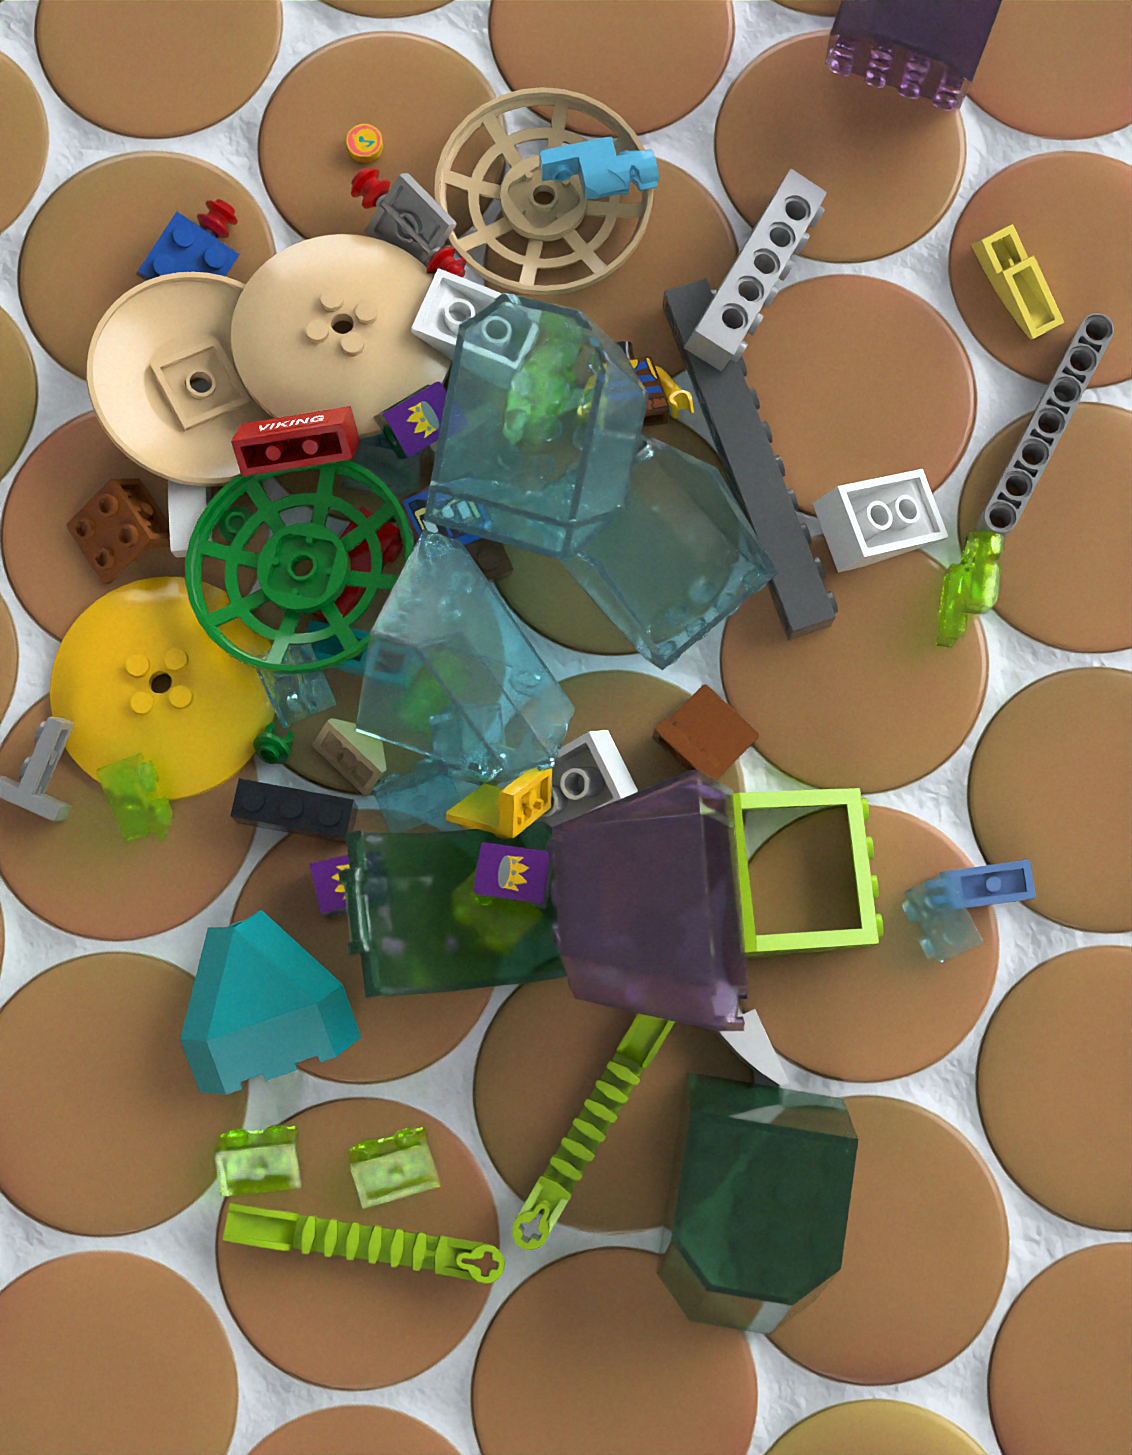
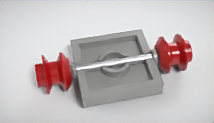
(408, 219)

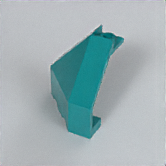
(261, 1007)

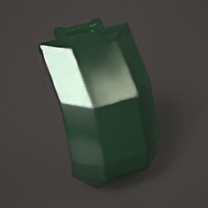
(405, 923)

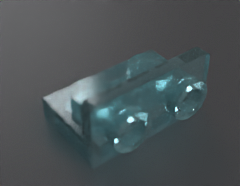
(378, 457)
(297, 695)
(415, 797)
(941, 917)

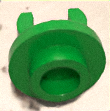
(231, 522)
(271, 747)

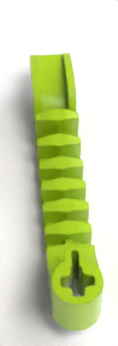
(589, 1128)
(290, 1230)

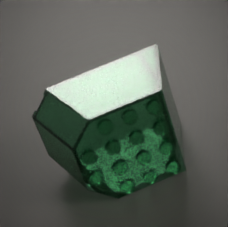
(755, 1202)

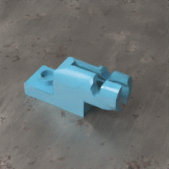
(600, 168)

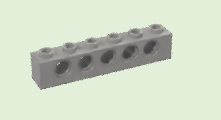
(782, 223)

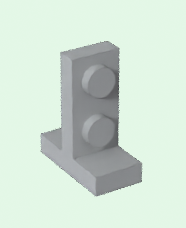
(38, 771)

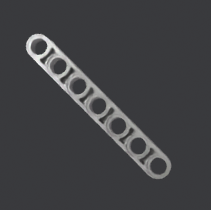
(1053, 413)

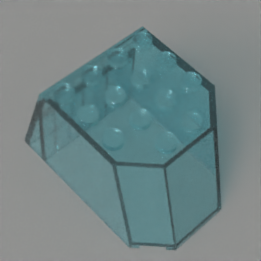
(536, 429)

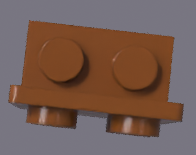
(119, 526)
(705, 734)

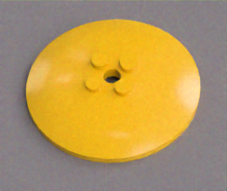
(195, 730)

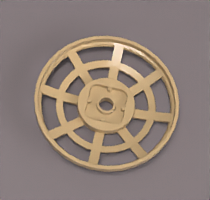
(524, 181)

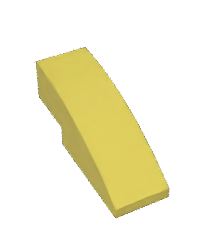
(1018, 281)

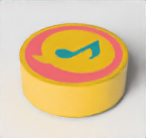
(364, 143)

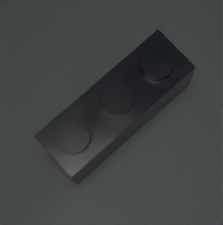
(293, 810)

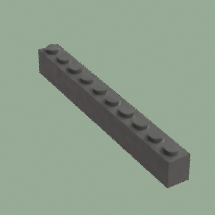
(753, 471)

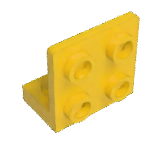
(505, 809)

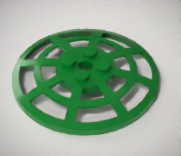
(281, 555)

